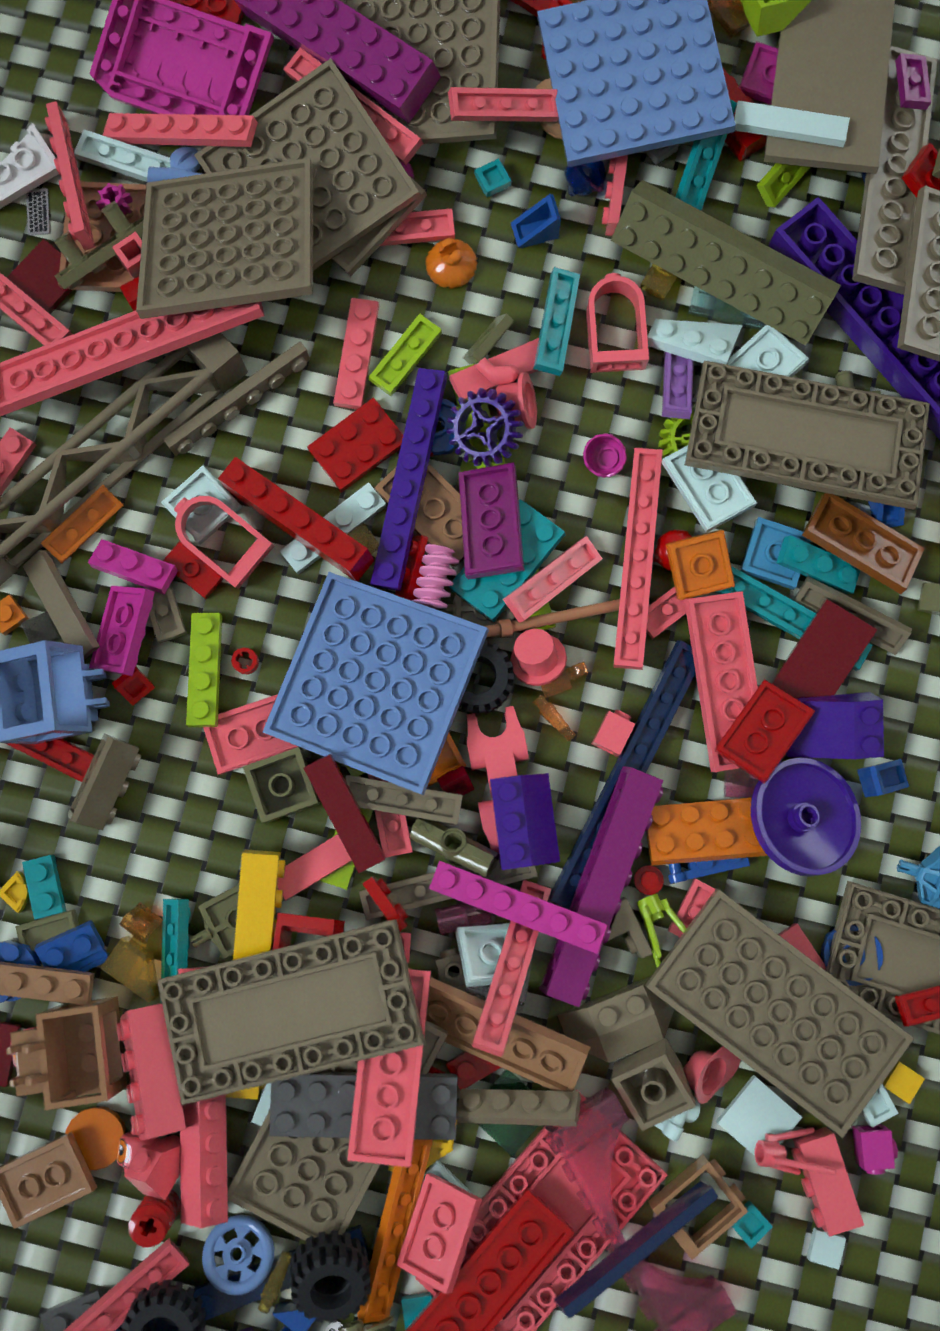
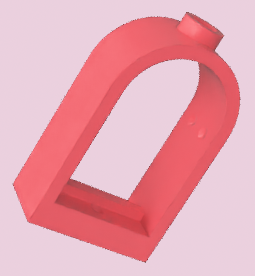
(621, 359)
(249, 560)

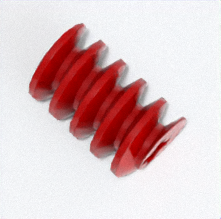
(154, 1219)

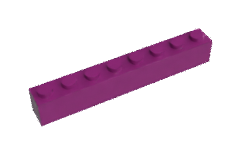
(604, 879)

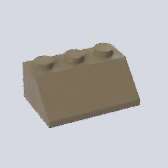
(104, 783)

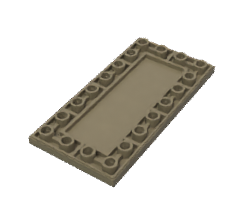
(837, 65)
(808, 435)
(908, 941)
(290, 1012)

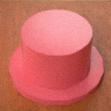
(524, 397)
(538, 657)

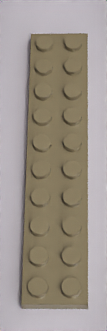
(887, 200)

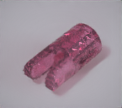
(456, 916)

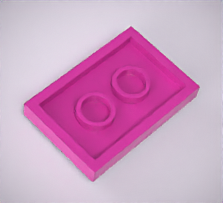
(122, 629)

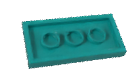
(538, 541)

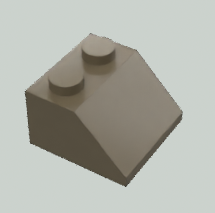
(653, 1084)

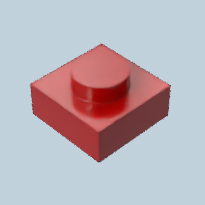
(133, 687)

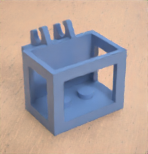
(46, 693)

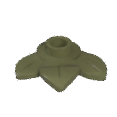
(357, 1325)

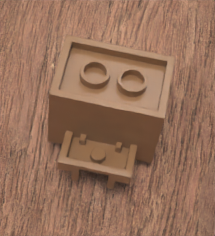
(71, 1055)

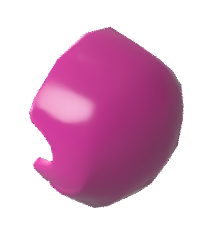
(604, 455)

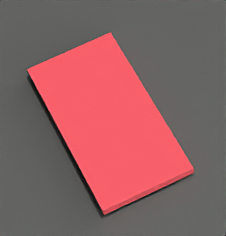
(632, 1182)

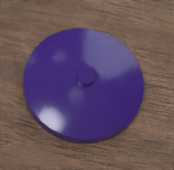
(806, 817)

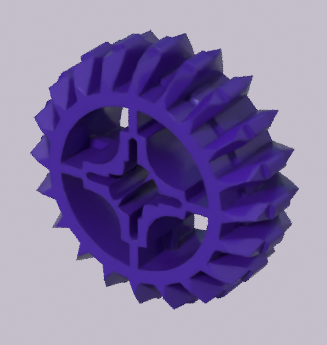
(479, 418)

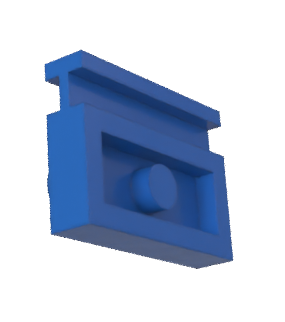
(73, 949)

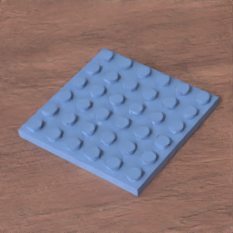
(634, 76)
(376, 682)

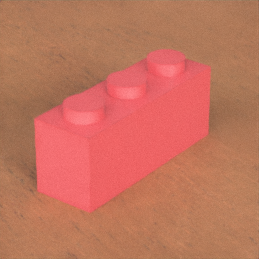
(831, 1194)

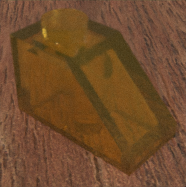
(133, 967)

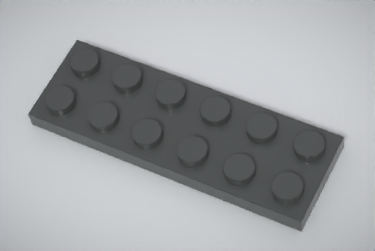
(324, 1100)

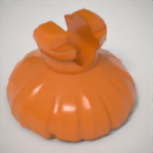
(451, 263)

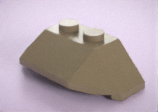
(619, 1021)

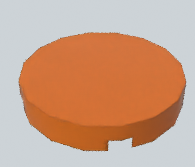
(97, 1135)

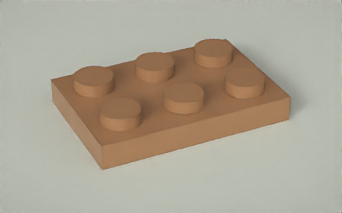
(44, 1180)

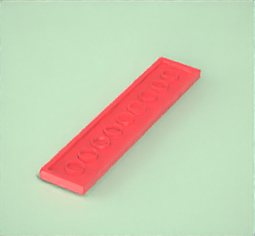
(108, 350)

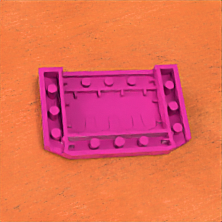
(179, 59)

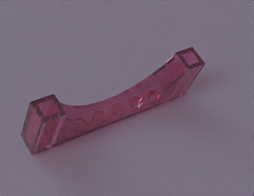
(588, 1150)

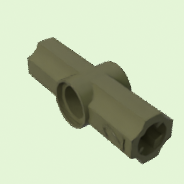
(469, 854)

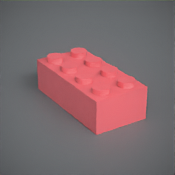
(151, 1073)

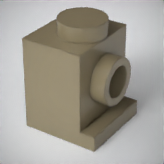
(449, 958)

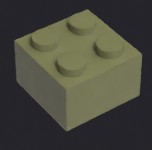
(281, 785)

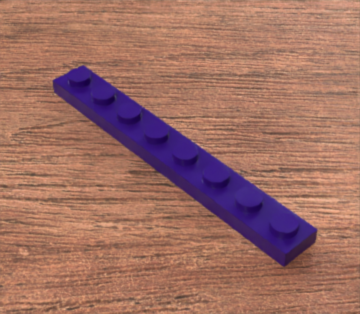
(409, 479)

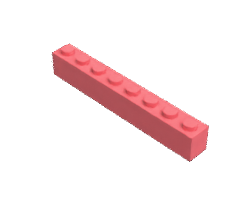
(204, 1160)

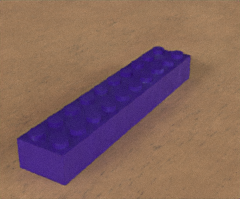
(863, 311)

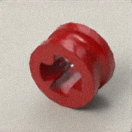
(238, 666)

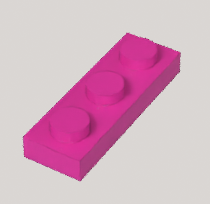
(133, 566)

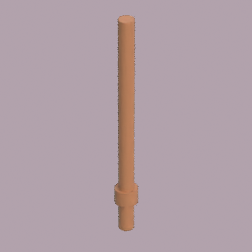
(507, 627)

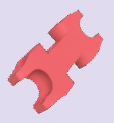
(499, 759)

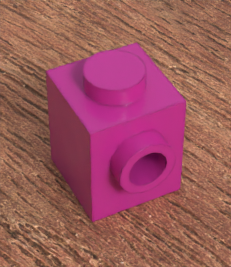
(874, 1148)

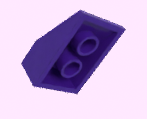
(842, 728)

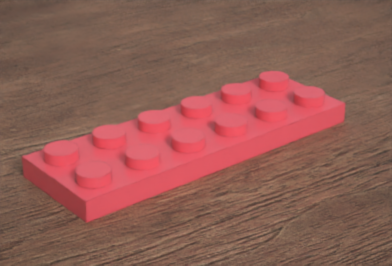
(721, 665)
(388, 1097)

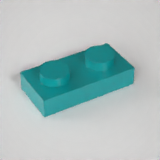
(44, 887)

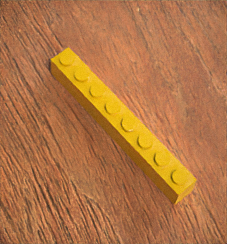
(256, 915)

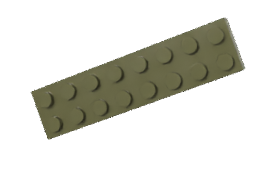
(724, 262)

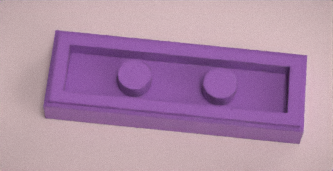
(677, 387)

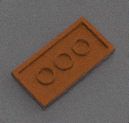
(863, 542)

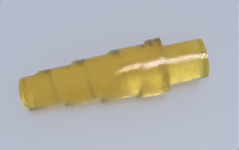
(274, 1284)

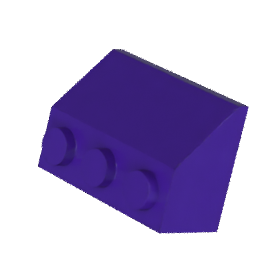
(524, 821)

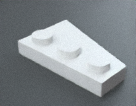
(25, 167)

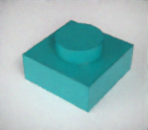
(492, 178)
(752, 1225)

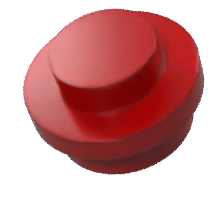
(648, 880)

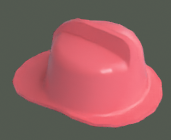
(710, 1072)

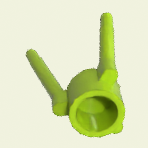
(651, 911)

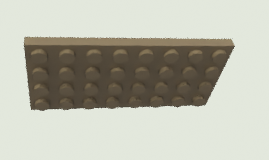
(779, 1012)
(307, 1180)

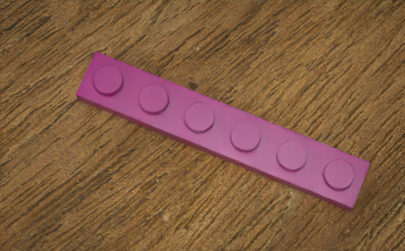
(519, 907)

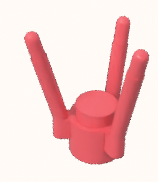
(773, 1155)

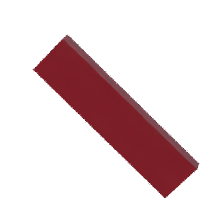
(344, 813)

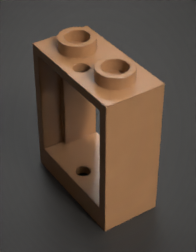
(721, 1222)

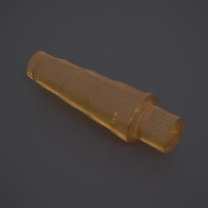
(553, 717)

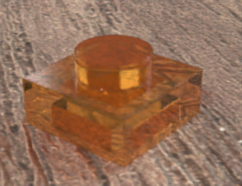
(141, 922)

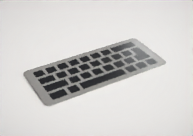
(38, 212)

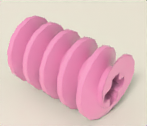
(435, 576)

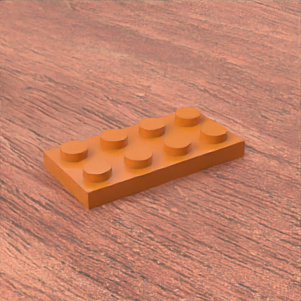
(702, 832)

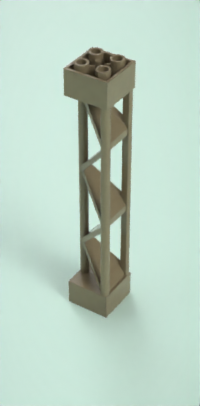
(220, 370)

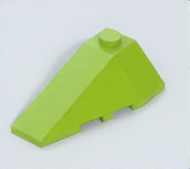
(771, 15)

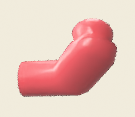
(498, 375)

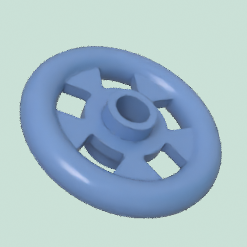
(215, 1242)

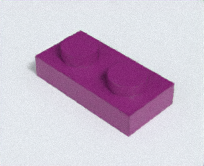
(913, 81)

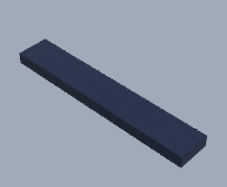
(635, 1249)

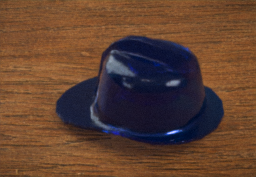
(585, 178)

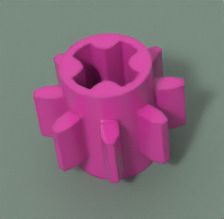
(113, 193)

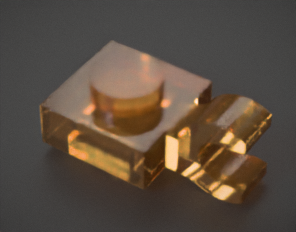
(563, 683)

